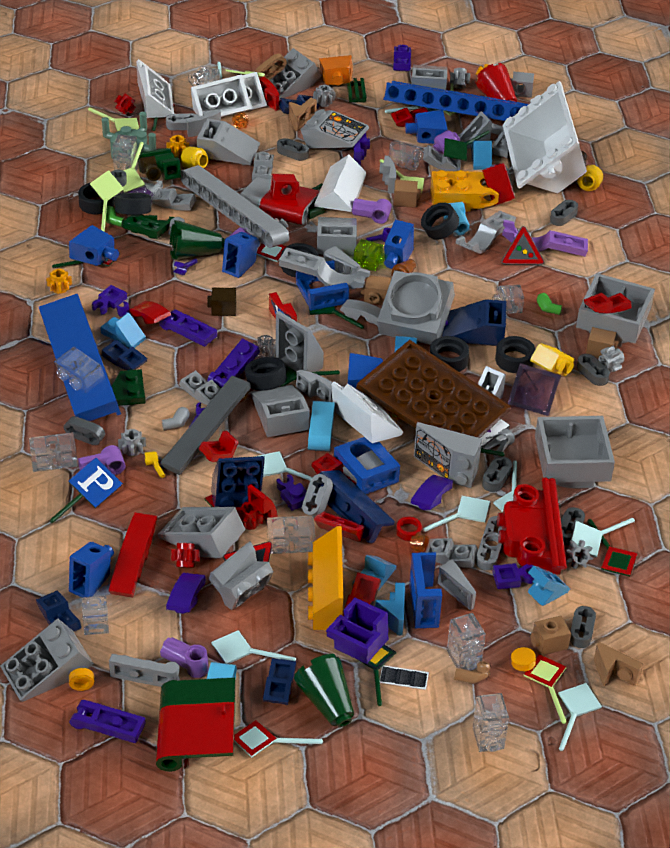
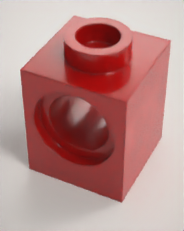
(279, 181)

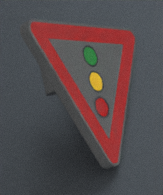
(522, 250)

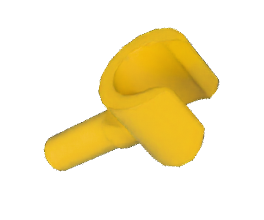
(151, 458)

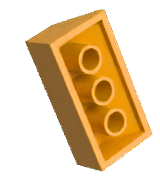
(326, 579)

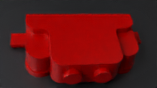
(533, 527)

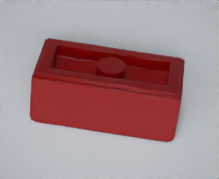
(498, 180)
(349, 529)

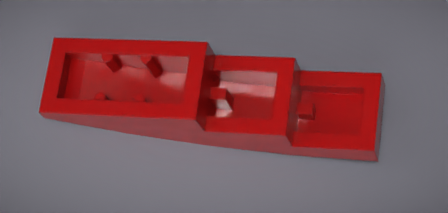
(133, 554)

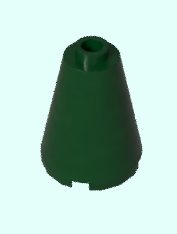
(193, 241)
(327, 688)

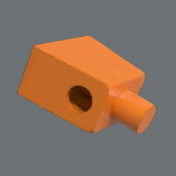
(336, 70)

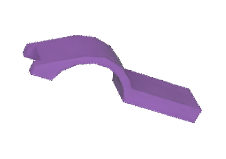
(551, 240)

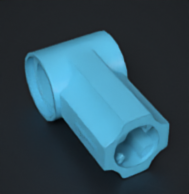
(463, 222)

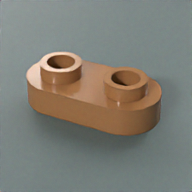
(272, 66)

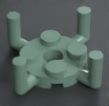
(140, 134)

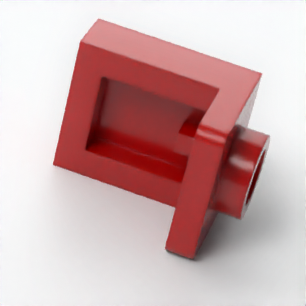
(218, 449)

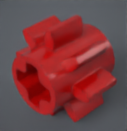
(125, 104)
(250, 516)
(185, 555)

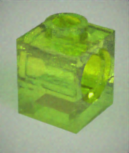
(369, 254)

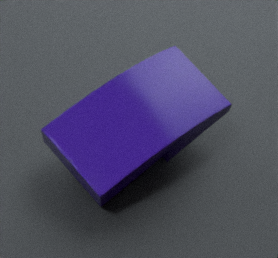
(402, 58)
(360, 149)
(431, 492)
(184, 593)

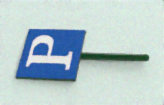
(93, 483)

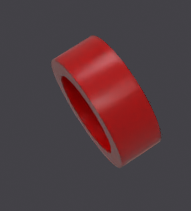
(406, 536)

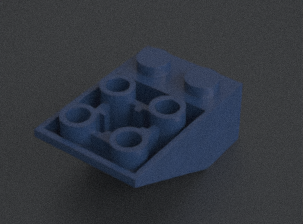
(478, 322)
(233, 477)

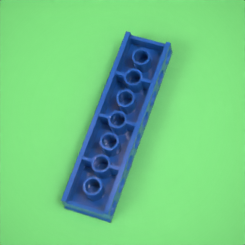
(451, 100)
(67, 329)

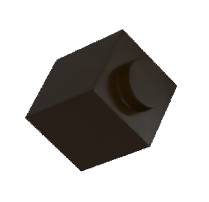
(222, 301)

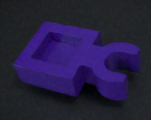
(109, 298)
(292, 494)
(510, 576)

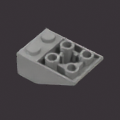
(297, 75)
(430, 76)
(226, 143)
(338, 233)
(281, 410)
(45, 661)

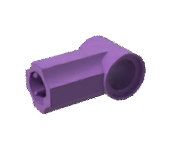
(378, 211)
(109, 457)
(192, 657)

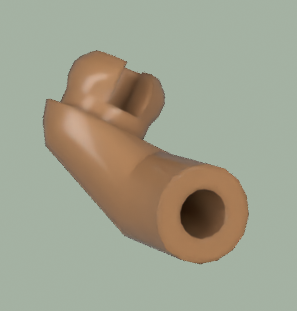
(475, 675)

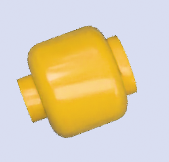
(194, 156)
(591, 179)

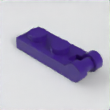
(189, 327)
(235, 362)
(108, 721)

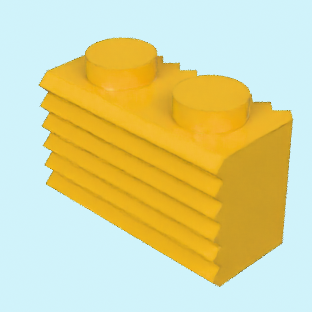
(552, 360)

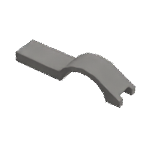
(486, 233)
(318, 267)

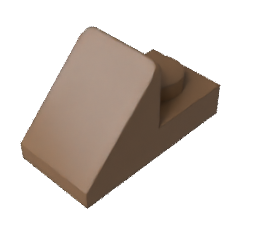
(301, 113)
(612, 662)

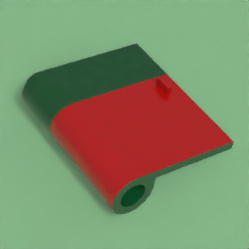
(195, 721)

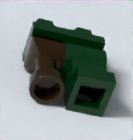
(159, 163)

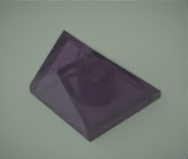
(534, 389)

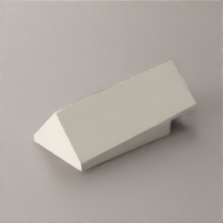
(154, 92)
(229, 95)
(341, 185)
(363, 414)

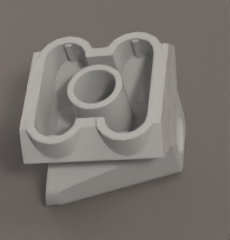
(240, 576)

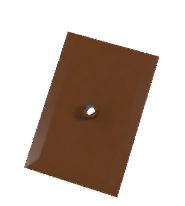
(432, 393)

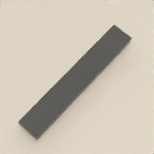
(205, 425)

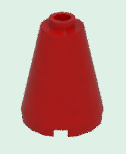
(496, 82)

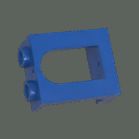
(323, 296)
(370, 479)
(425, 602)

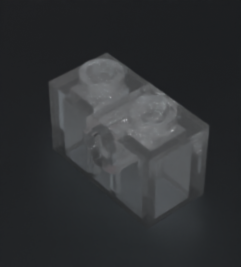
(124, 152)
(79, 370)
(53, 452)
(291, 534)
(466, 641)
(490, 722)

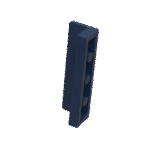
(355, 505)

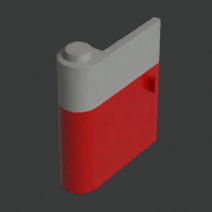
(290, 210)

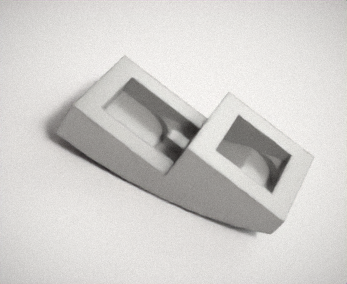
(438, 160)
(170, 199)

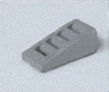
(343, 262)
(455, 583)

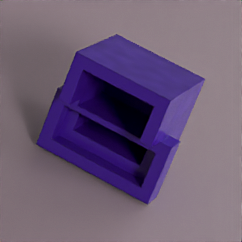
(360, 630)

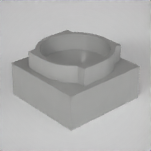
(416, 306)
(625, 323)
(574, 450)

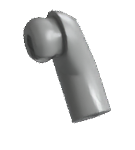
(178, 420)

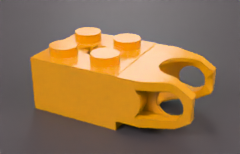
(461, 187)

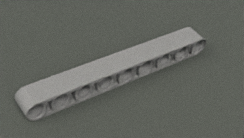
(234, 206)

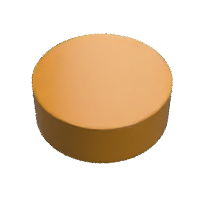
(523, 659)
(81, 679)

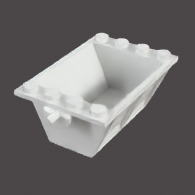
(544, 142)

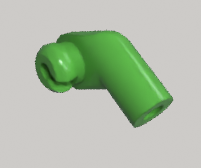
(111, 217)
(546, 304)

